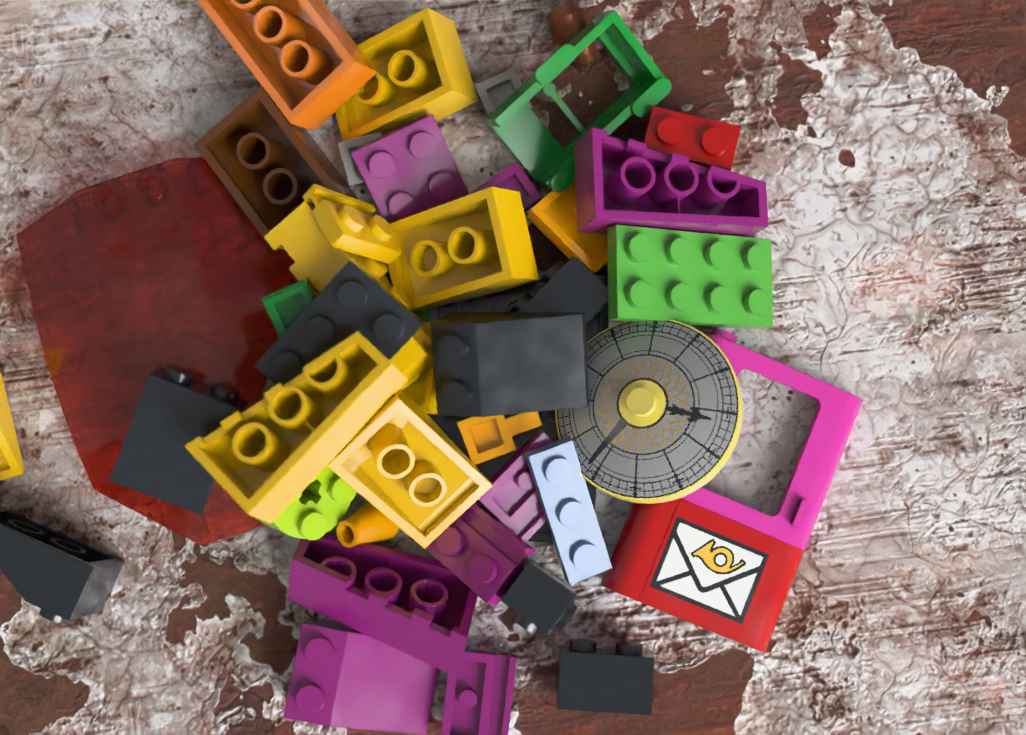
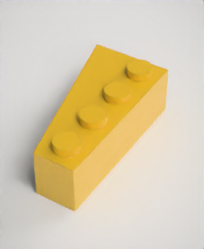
(320, 262)
(298, 427)

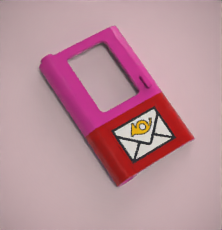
(720, 558)

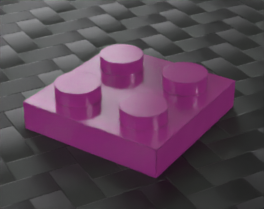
(409, 170)

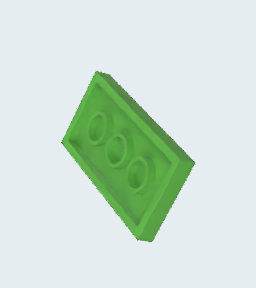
(689, 277)

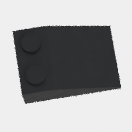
(509, 362)
(55, 569)

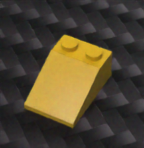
(417, 74)
(464, 249)
(410, 470)

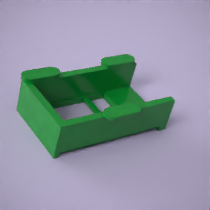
(528, 137)

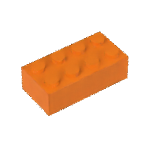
(294, 54)

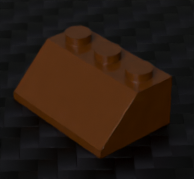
(267, 161)

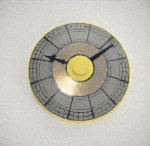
(656, 413)

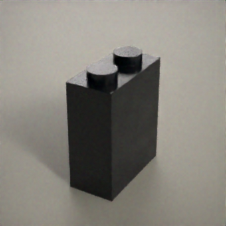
(167, 418)

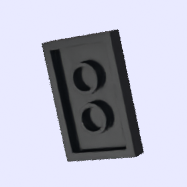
(344, 306)

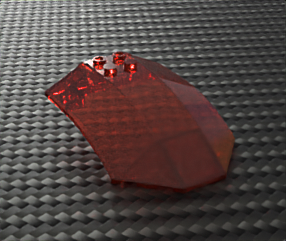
(143, 280)

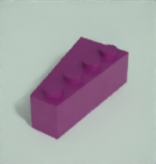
(646, 188)
(387, 596)

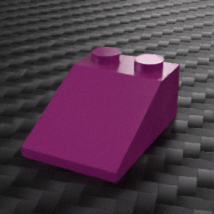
(357, 682)

